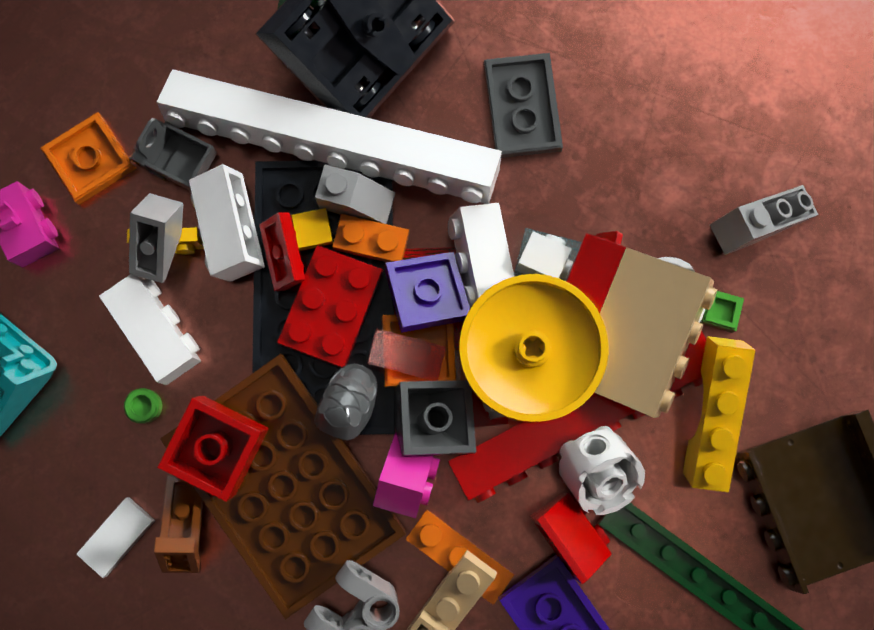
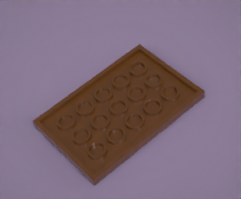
(303, 497)

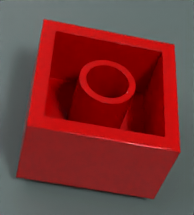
(213, 448)

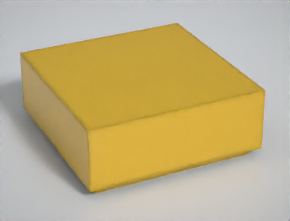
(312, 229)

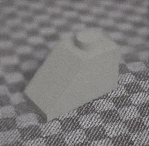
(353, 195)
(154, 236)

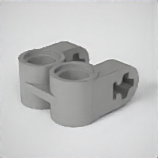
(367, 588)

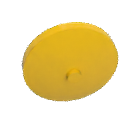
(533, 348)

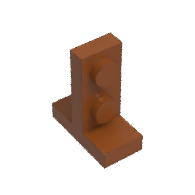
(180, 528)

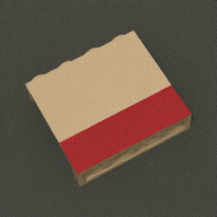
(648, 318)

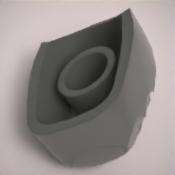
(347, 402)

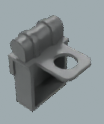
(172, 153)

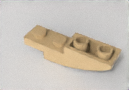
(455, 595)

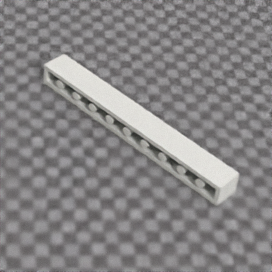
(330, 136)

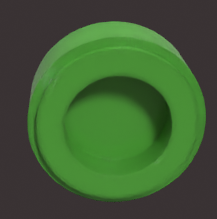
(143, 406)

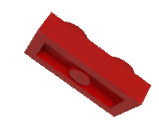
(282, 251)

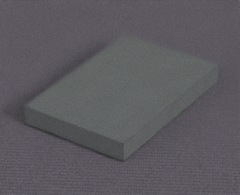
(523, 105)

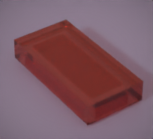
(406, 355)

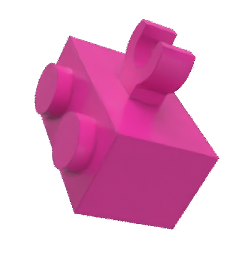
(23, 229)
(404, 482)

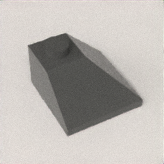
(434, 417)

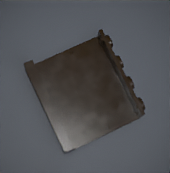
(816, 497)

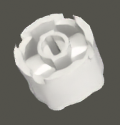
(600, 471)

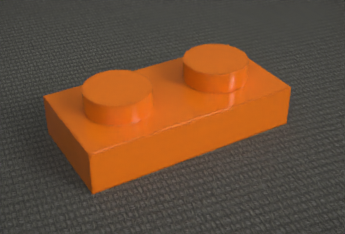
(370, 239)

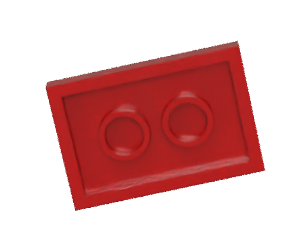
(330, 307)

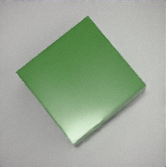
(724, 312)

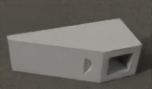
(763, 219)

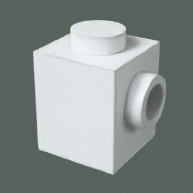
(545, 256)

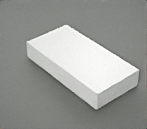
(115, 537)

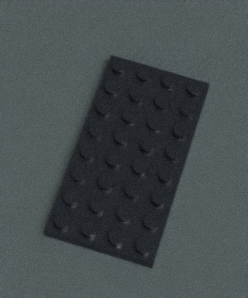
(292, 189)

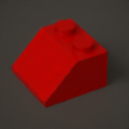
(572, 536)

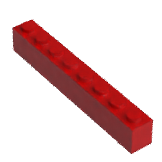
(538, 443)

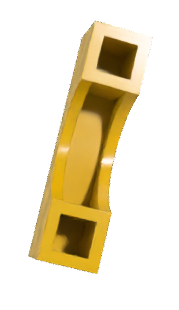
(726, 381)

